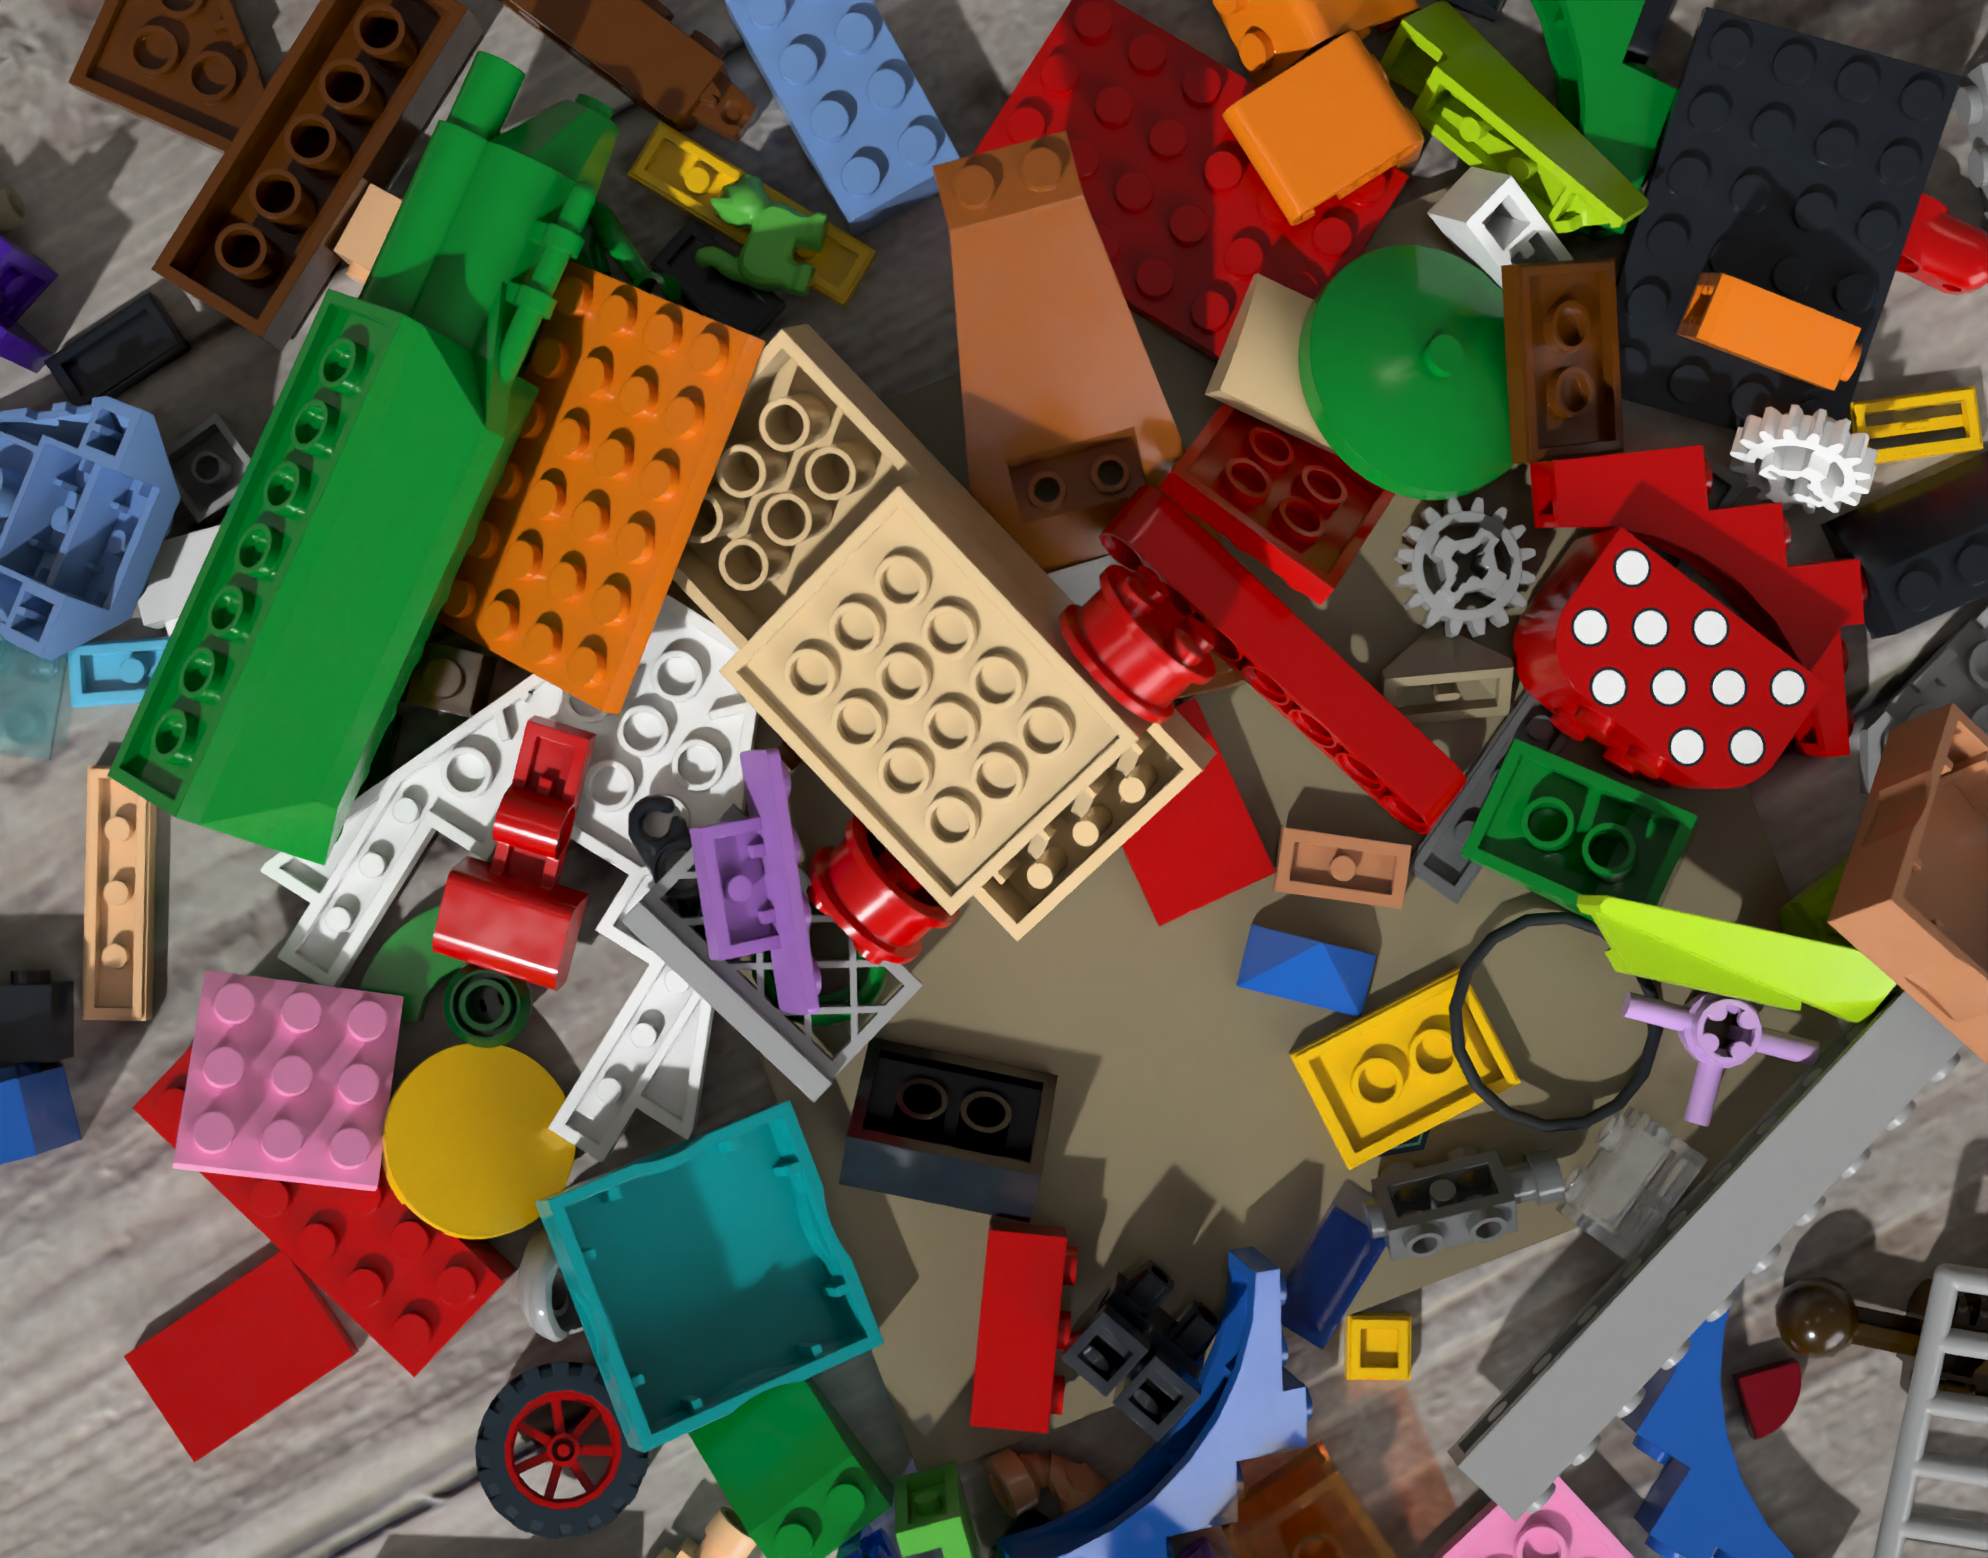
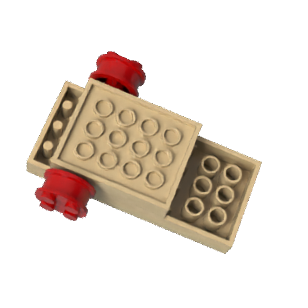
(931, 663)

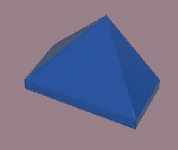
(1305, 970)

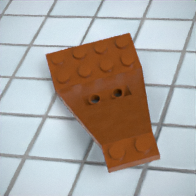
(1050, 359)

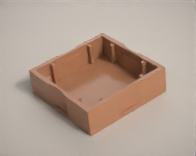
(1920, 871)

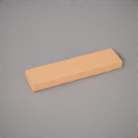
(118, 901)

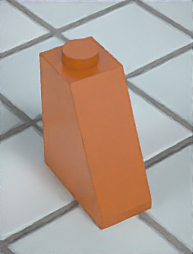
(1770, 331)

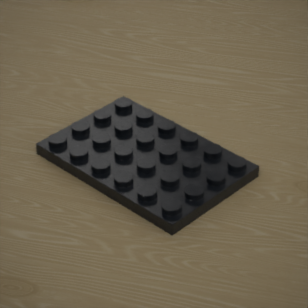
(1784, 172)

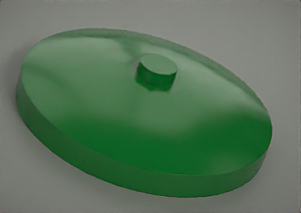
(1410, 372)

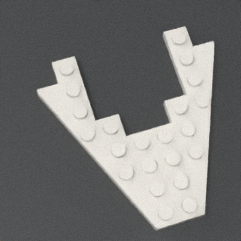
(672, 739)

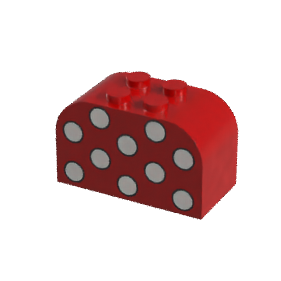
(1657, 669)

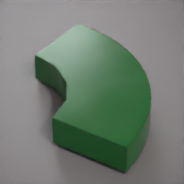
(409, 966)

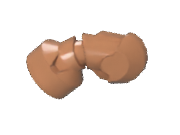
(1019, 1477)

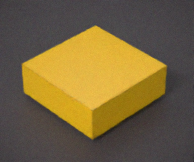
(1377, 1346)

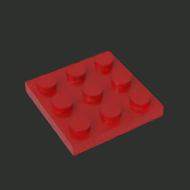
(1278, 499)

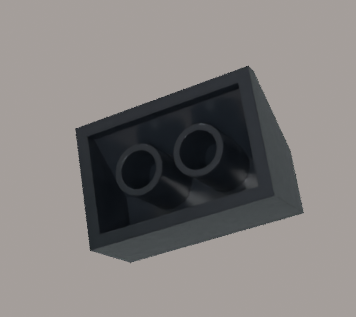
(1919, 547)
(949, 1130)

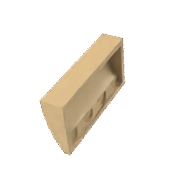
(1261, 361)

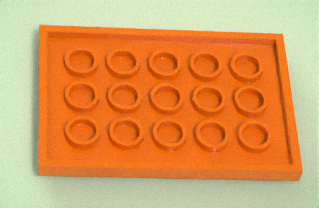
(601, 484)

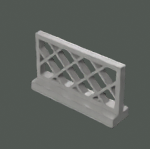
(745, 1004)

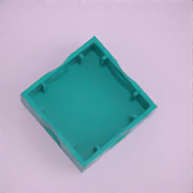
(708, 1274)

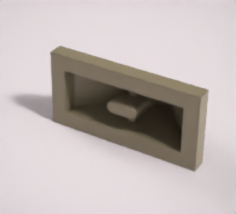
(1448, 679)

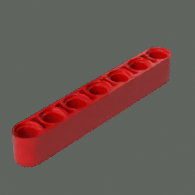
(1286, 661)

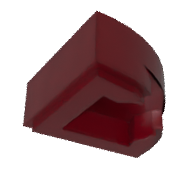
(1768, 1395)

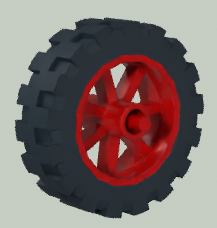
(501, 1476)

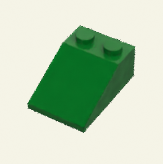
(1577, 832)
(794, 1471)

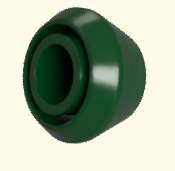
(491, 1025)

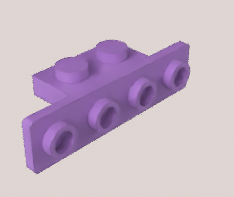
(754, 886)

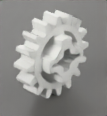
(1803, 459)

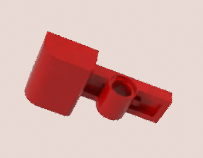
(514, 910)

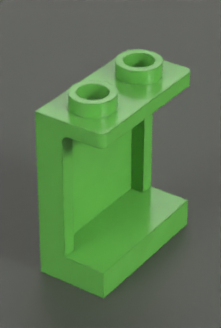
(934, 1514)

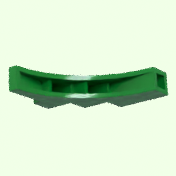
(1606, 100)

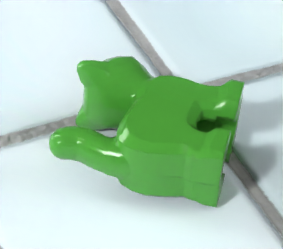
(774, 236)

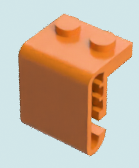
(1284, 32)
(1325, 127)

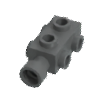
(1457, 1200)

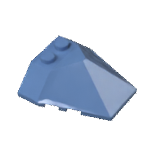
(78, 520)

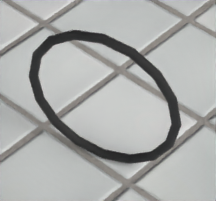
(1468, 1068)

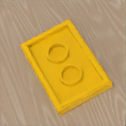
(1397, 1070)

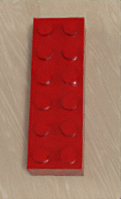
(359, 1246)

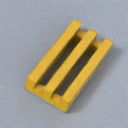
(1968, 420)

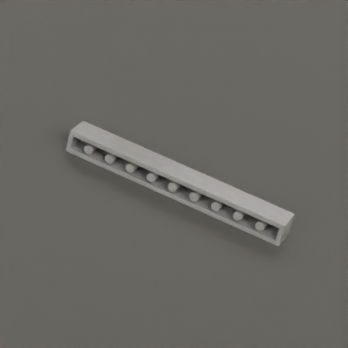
(1704, 1253)

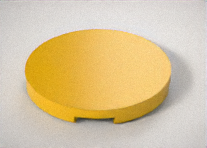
(474, 1141)

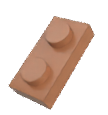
(1341, 868)

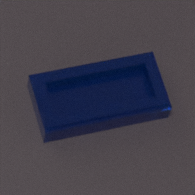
(1329, 1275)

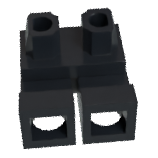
(1141, 1349)

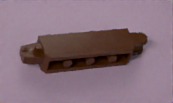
(646, 60)

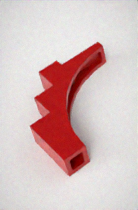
(1736, 548)

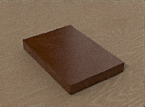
(1562, 359)

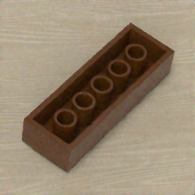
(307, 152)

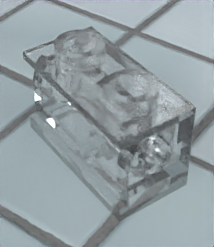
(1629, 1183)

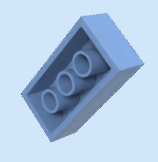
(847, 103)

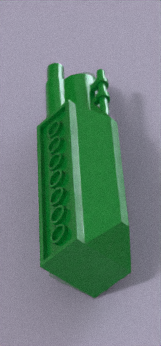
(369, 483)

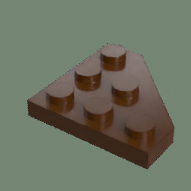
(174, 66)

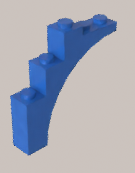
(1193, 1472)
(1700, 1497)

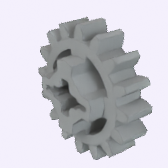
(1490, 582)

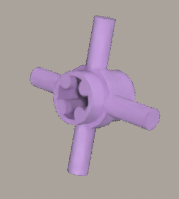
(1744, 1038)

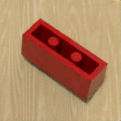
(1022, 1327)

